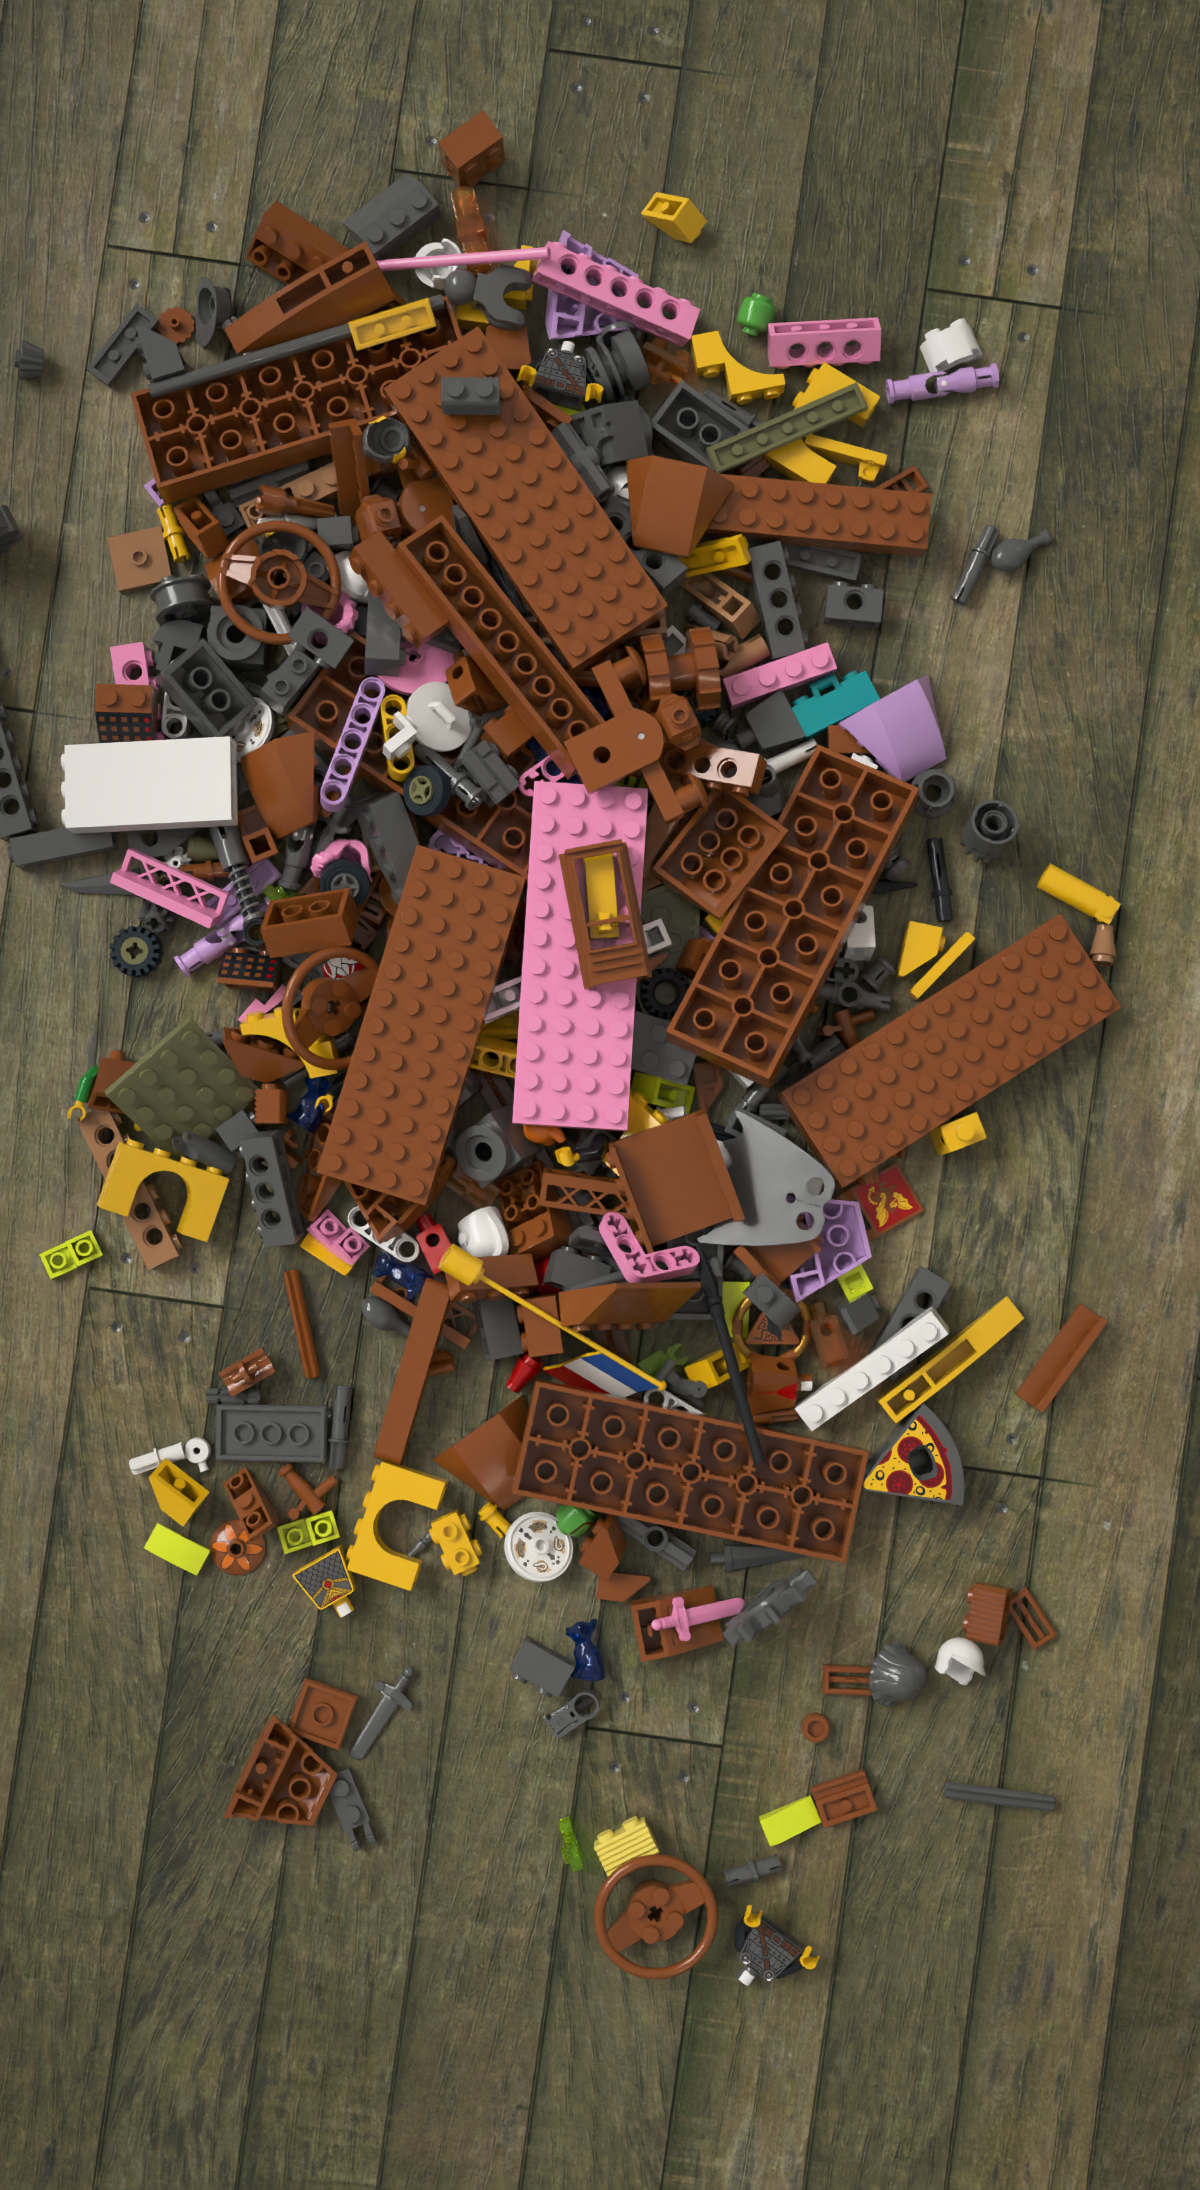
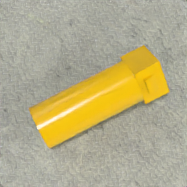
(1078, 894)

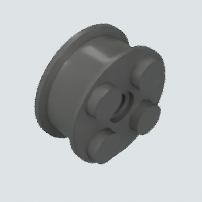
(182, 598)

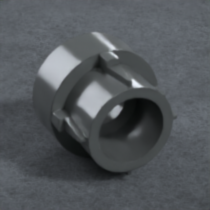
(945, 787)

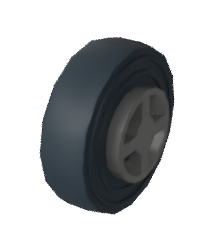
(349, 870)

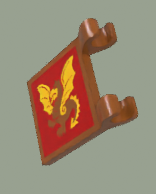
(885, 1202)

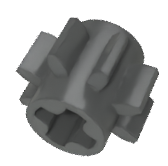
(156, 917)

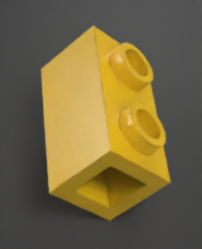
(459, 1549)

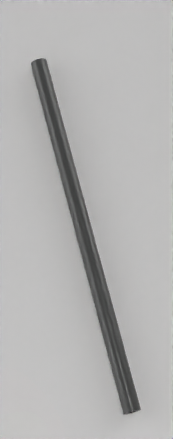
(260, 357)

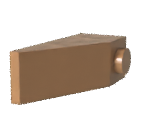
(723, 603)

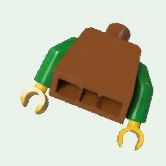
(96, 1081)

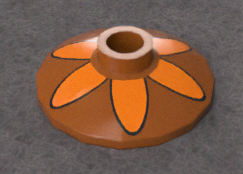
(236, 1563)

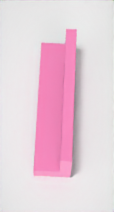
(166, 897)

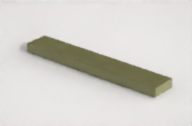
(786, 429)

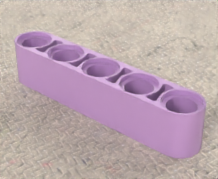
(352, 731)

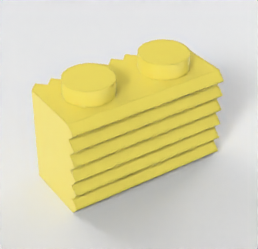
(624, 1844)

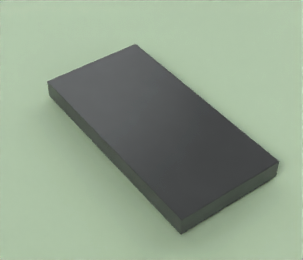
(272, 1432)

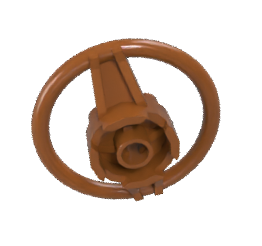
(258, 571)
(344, 1004)
(639, 1924)

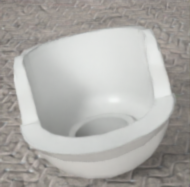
(436, 276)
(960, 1659)

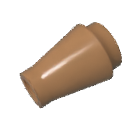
(1103, 947)

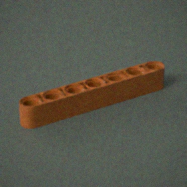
(413, 1372)

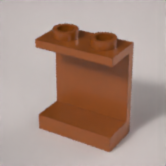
(779, 1260)

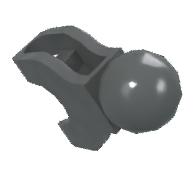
(488, 293)

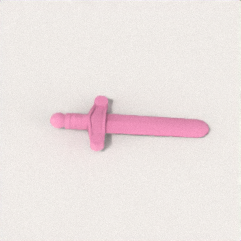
(683, 1618)

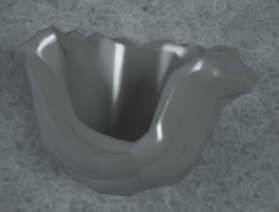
(896, 1675)

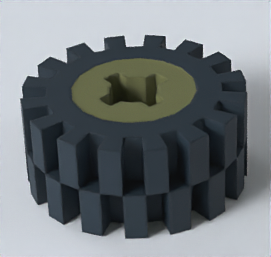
(146, 953)

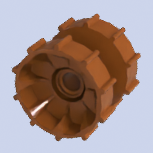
(692, 671)

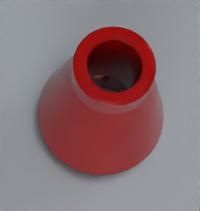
(524, 1372)

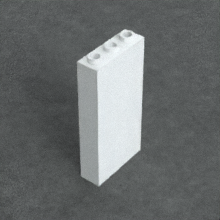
(150, 785)

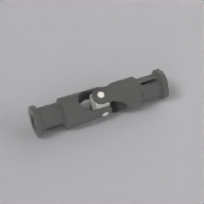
(295, 857)

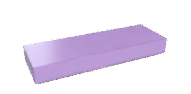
(261, 875)

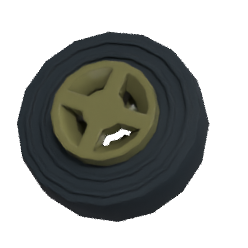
(425, 781)

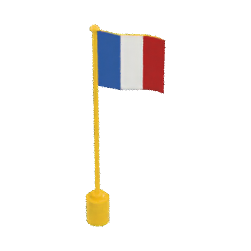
(592, 1371)

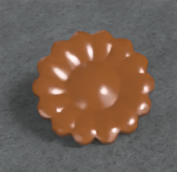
(176, 325)

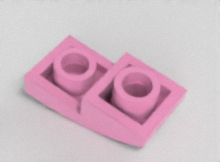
(338, 1239)

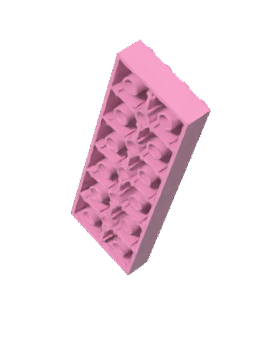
(572, 1039)

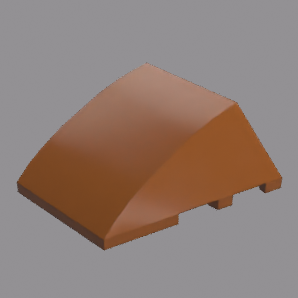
(672, 503)
(283, 782)
(392, 1215)
(490, 1455)
(281, 1779)

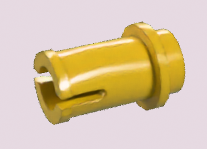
(494, 1519)

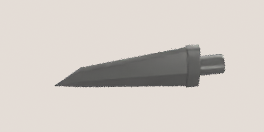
(98, 885)
(746, 1556)

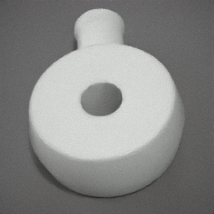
(198, 1458)

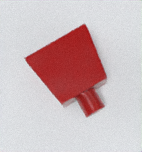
(428, 1234)

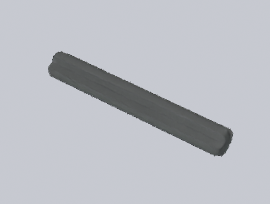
(999, 1796)

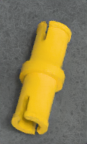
(173, 533)

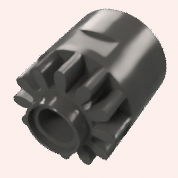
(989, 830)

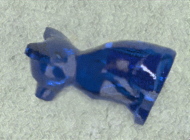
(305, 1114)
(406, 1275)
(587, 1657)

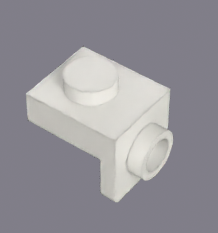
(400, 743)

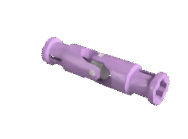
(962, 381)
(209, 948)

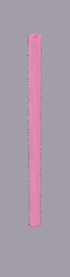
(465, 259)

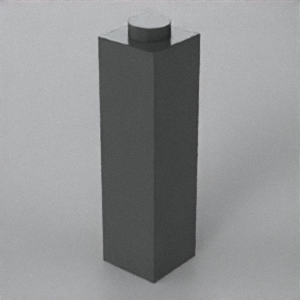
(58, 846)

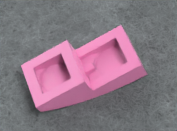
(274, 1002)

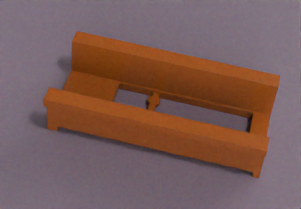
(613, 962)

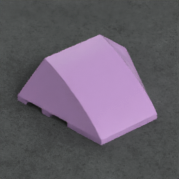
(571, 318)
(901, 730)
(843, 1247)

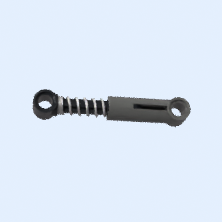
(235, 860)

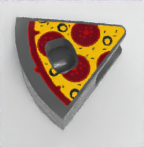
(917, 1461)

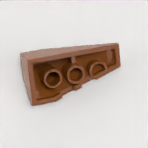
(316, 1188)

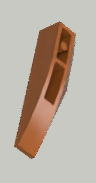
(292, 247)
(322, 299)

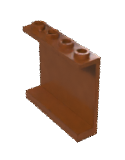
(674, 1179)

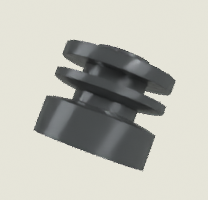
(618, 366)

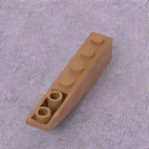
(314, 486)

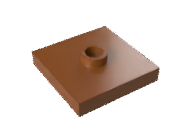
(322, 1713)

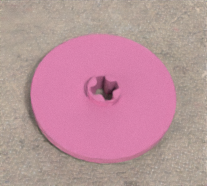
(427, 667)

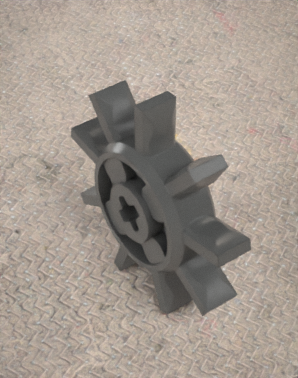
(769, 1606)

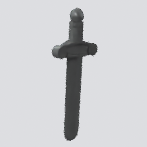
(393, 1696)

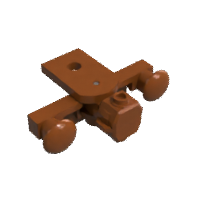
(416, 508)
(638, 740)

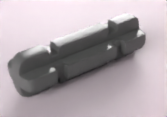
(214, 1396)

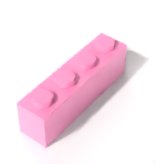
(780, 674)

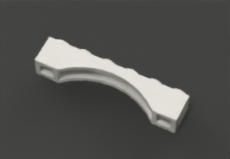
(873, 1369)

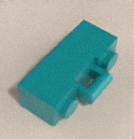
(830, 709)

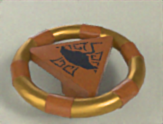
(767, 1332)

